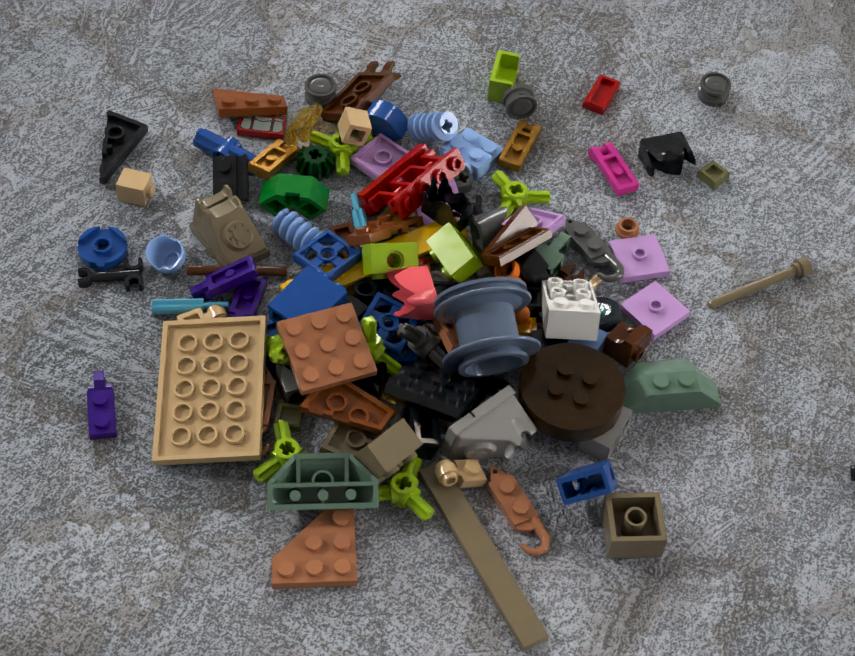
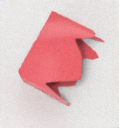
(415, 291)

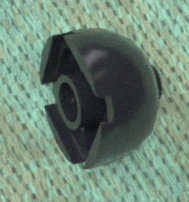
(532, 268)

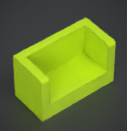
(503, 74)

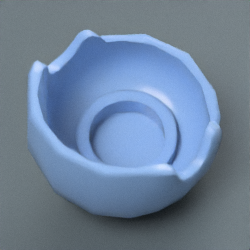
(165, 254)

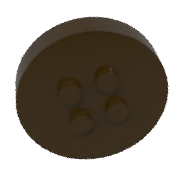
(571, 392)

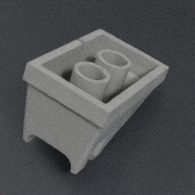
(493, 432)

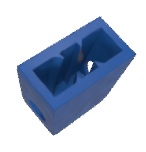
(592, 481)

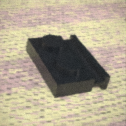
(231, 171)

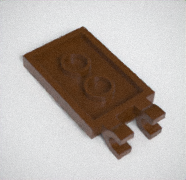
(361, 90)

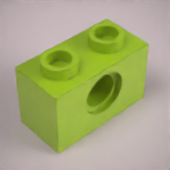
(376, 255)

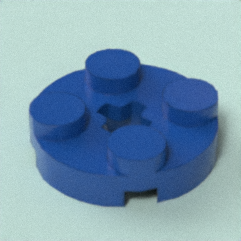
(102, 259)

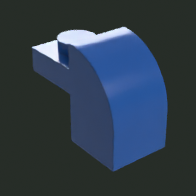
(387, 119)

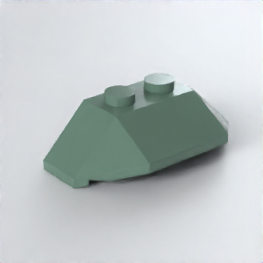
(668, 387)
(322, 483)

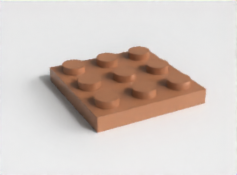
(326, 348)

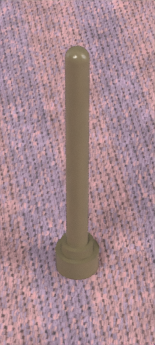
(800, 268)

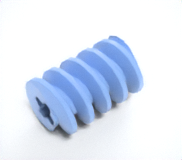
(432, 126)
(294, 229)

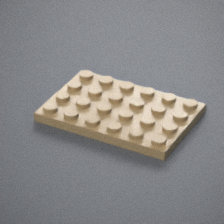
(210, 391)

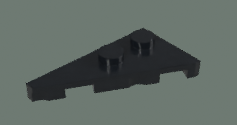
(120, 139)

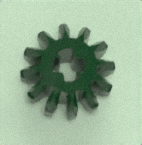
(315, 161)

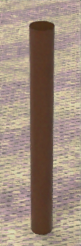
(262, 270)

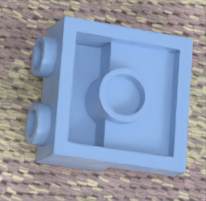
(476, 150)

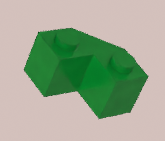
(294, 191)

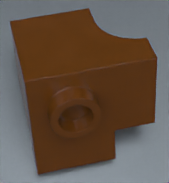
(627, 343)

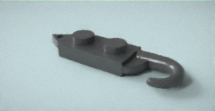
(593, 249)

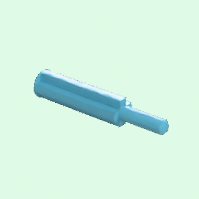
(358, 213)
(181, 306)

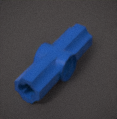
(218, 146)

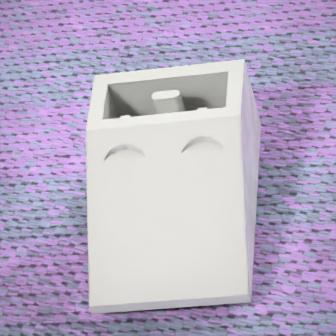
(569, 309)

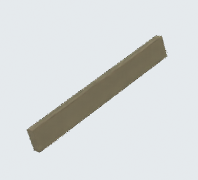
(486, 561)

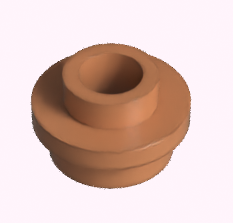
(627, 228)

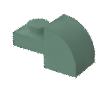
(555, 252)

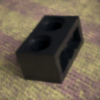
(426, 427)

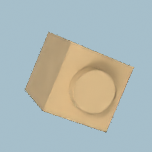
(354, 126)
(135, 187)

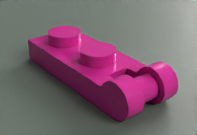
(613, 168)

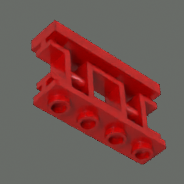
(404, 182)

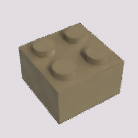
(389, 451)
(633, 525)

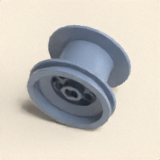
(486, 326)

